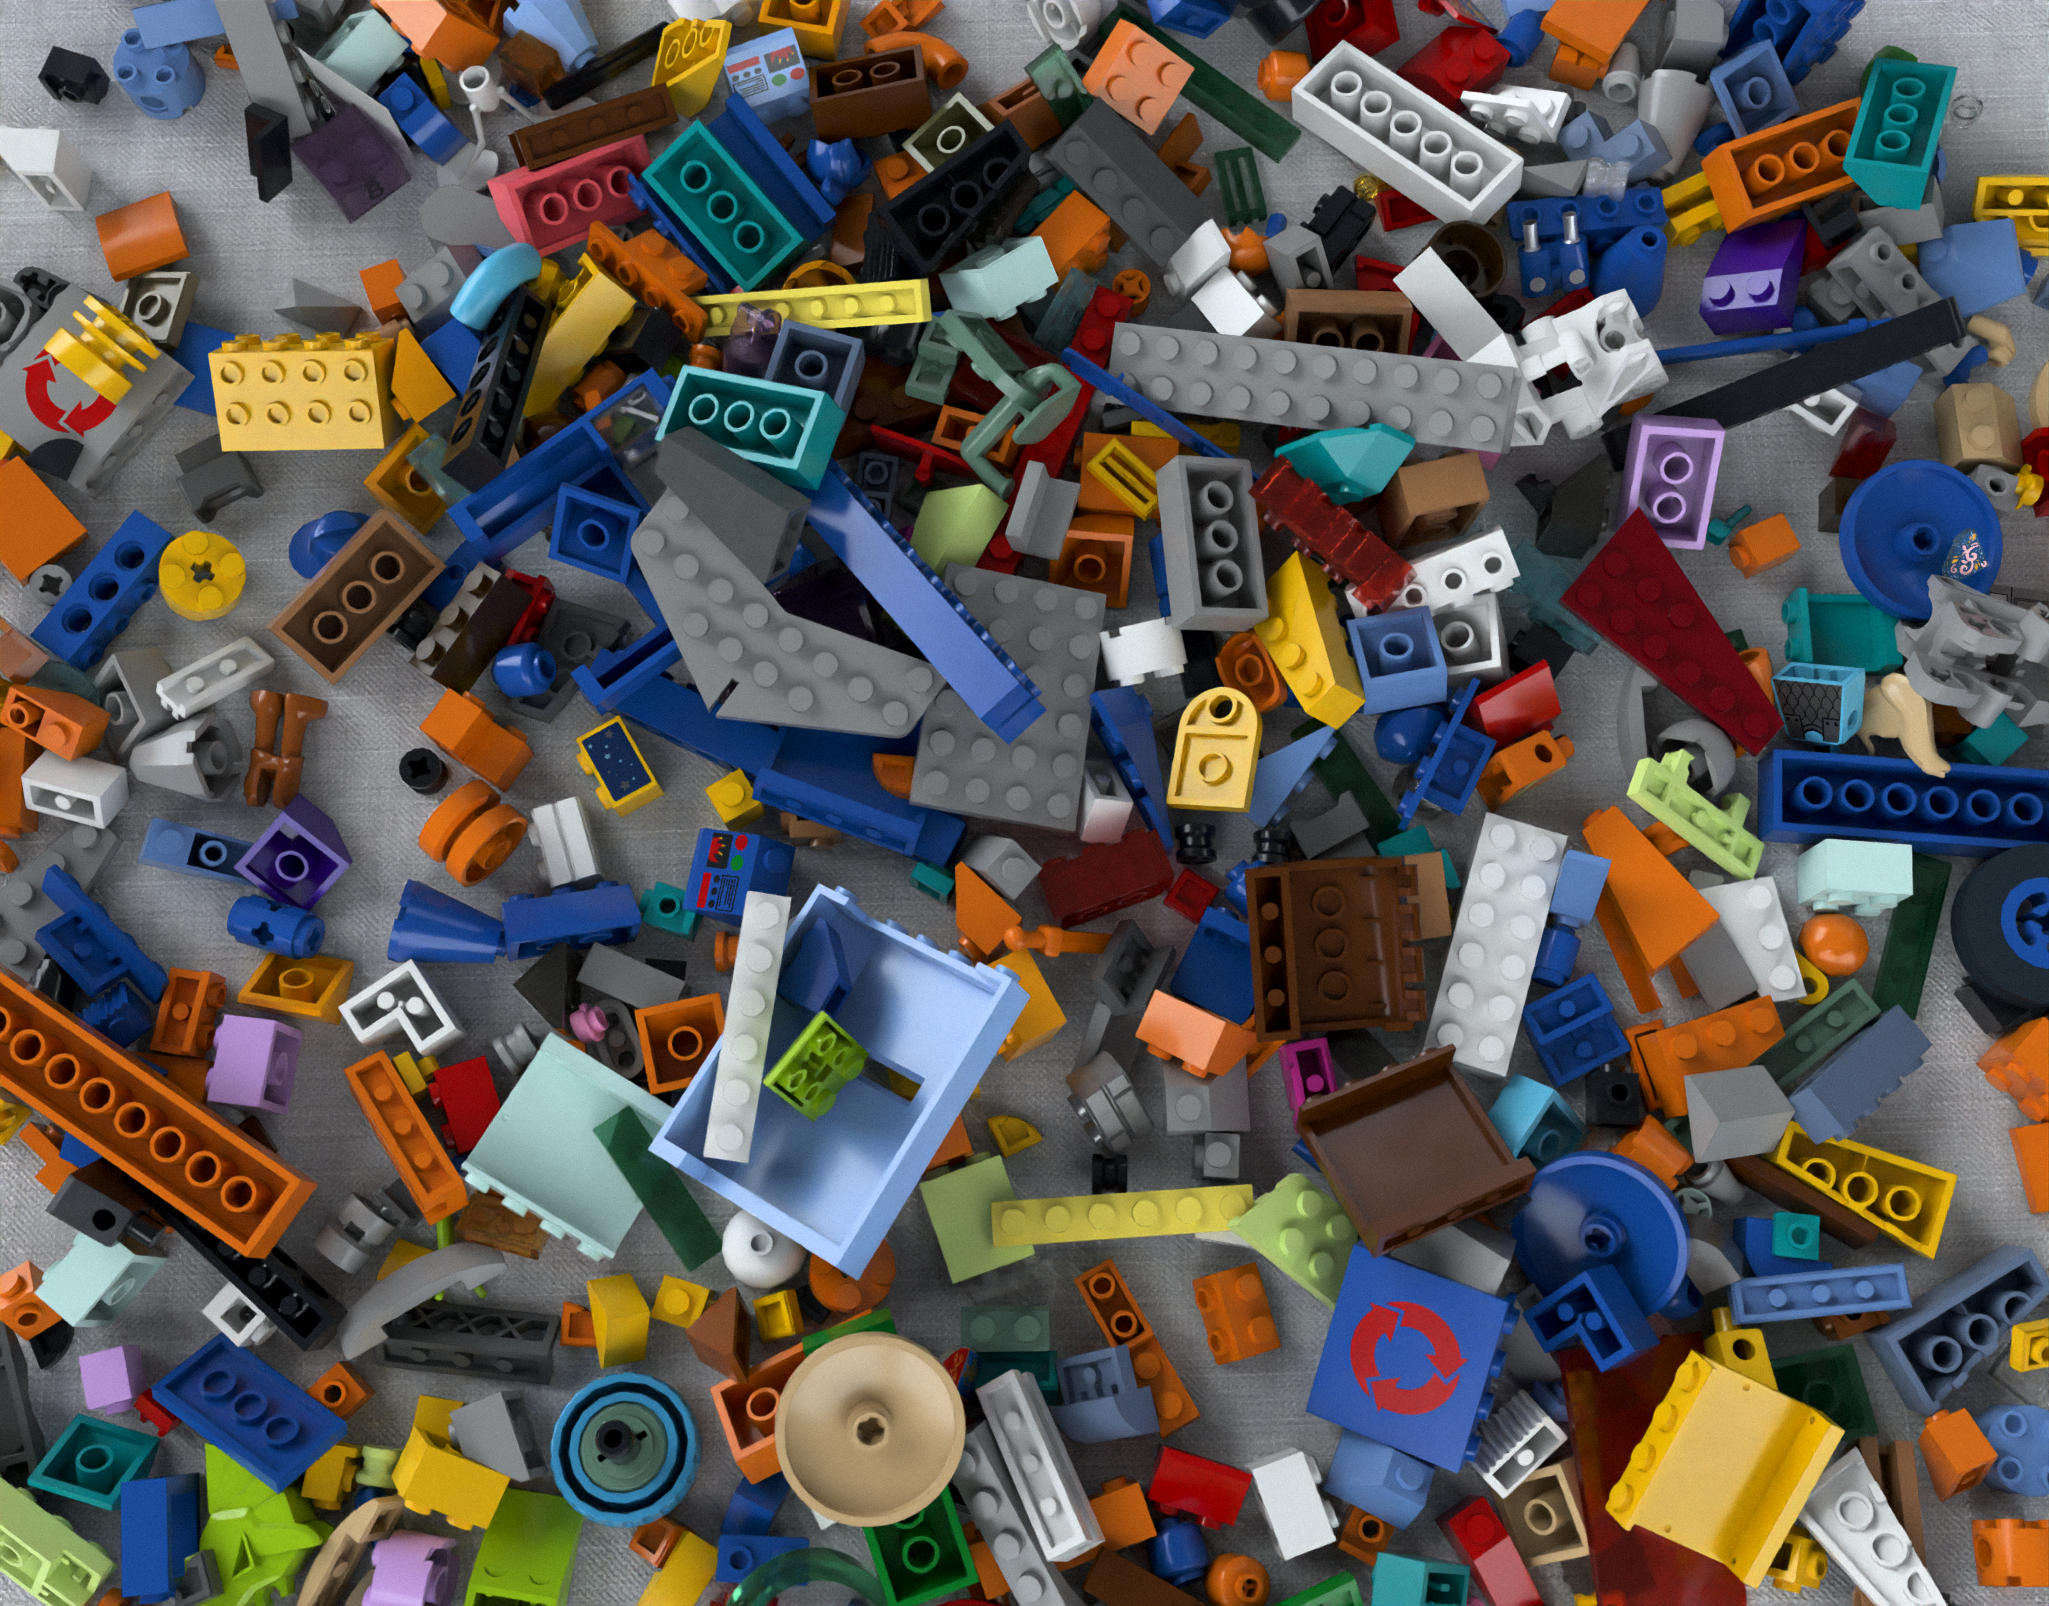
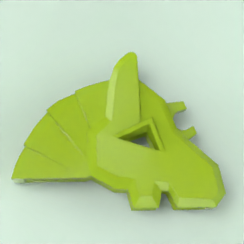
(256, 1533)

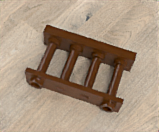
(593, 127)

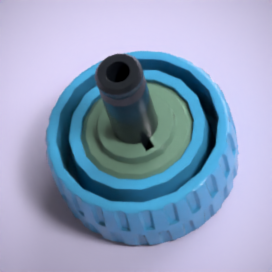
(626, 1450)

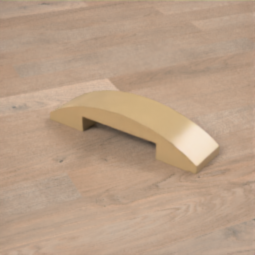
(345, 1548)

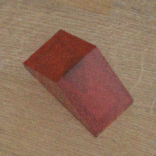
(1864, 445)

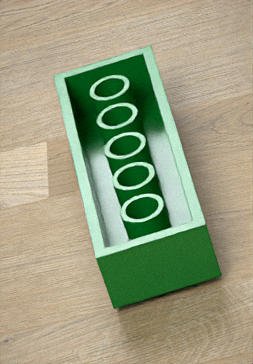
(926, 1551)

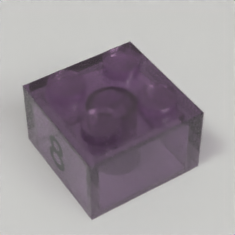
(351, 163)

